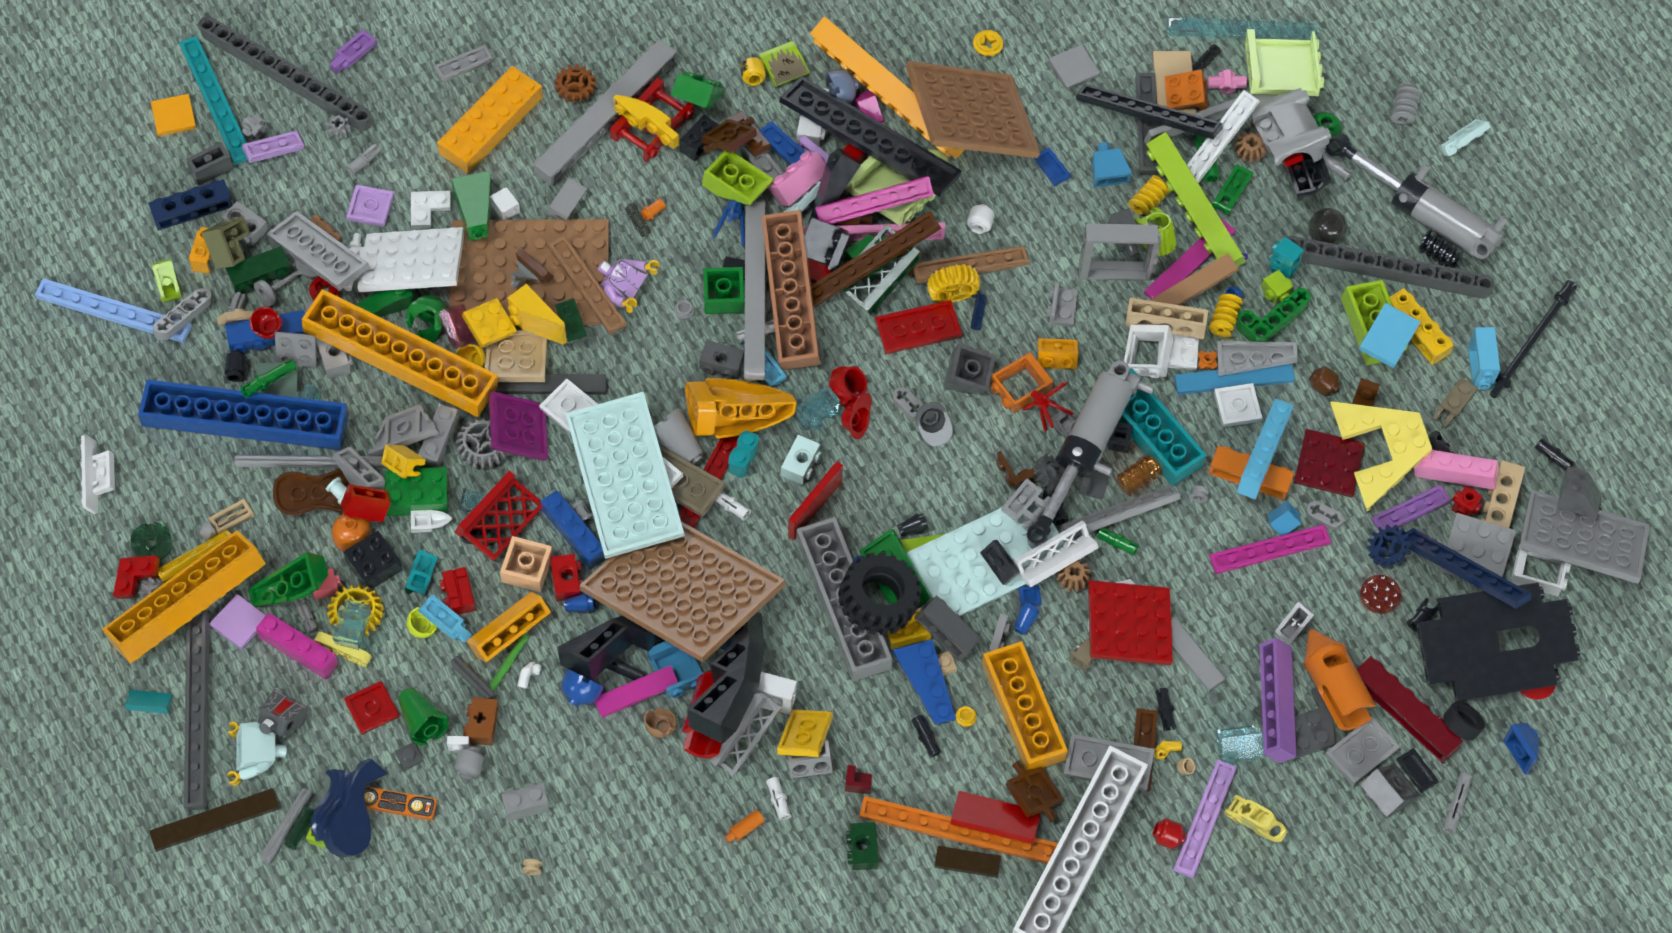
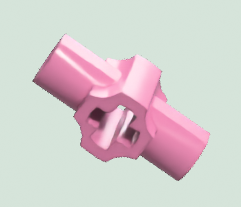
(1226, 82)

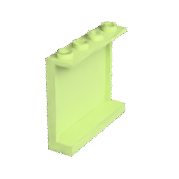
(1283, 65)
(874, 176)

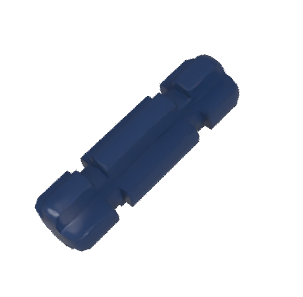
(978, 311)

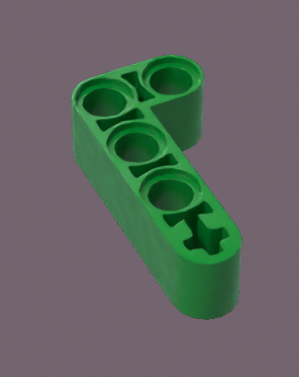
(1276, 315)

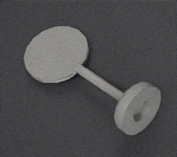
(266, 292)

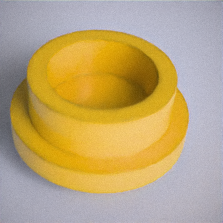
(965, 716)

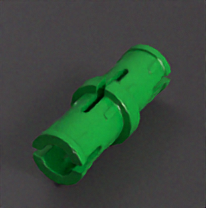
(1118, 541)

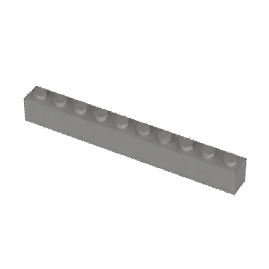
(602, 116)

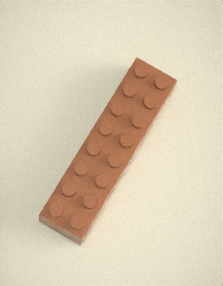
(791, 290)

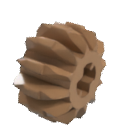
(1249, 147)
(1074, 581)

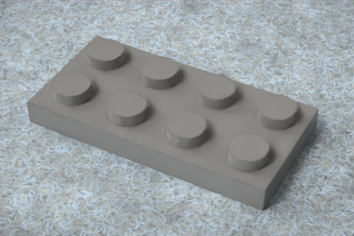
(1087, 753)

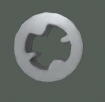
(1199, 494)

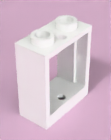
(1149, 333)
(1548, 587)
(780, 690)

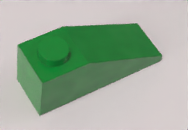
(387, 302)

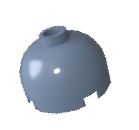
(841, 85)

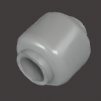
(469, 763)

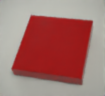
(371, 707)

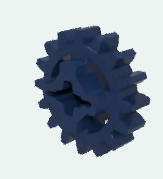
(1398, 544)

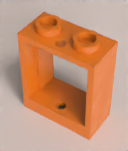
(1035, 370)

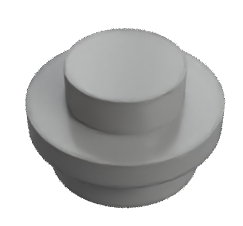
(684, 309)

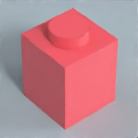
(329, 586)

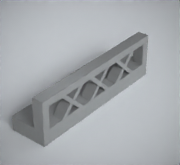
(733, 742)

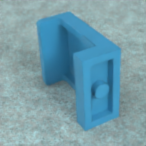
(683, 665)

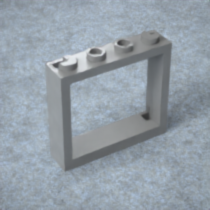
(1124, 234)

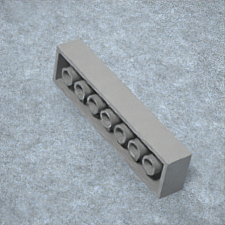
(827, 563)

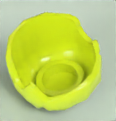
(416, 623)

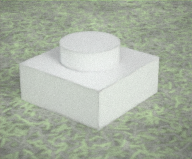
(457, 743)

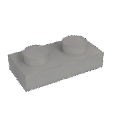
(1001, 629)

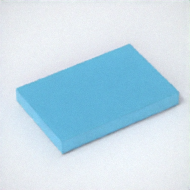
(1389, 335)

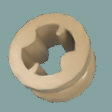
(531, 867)

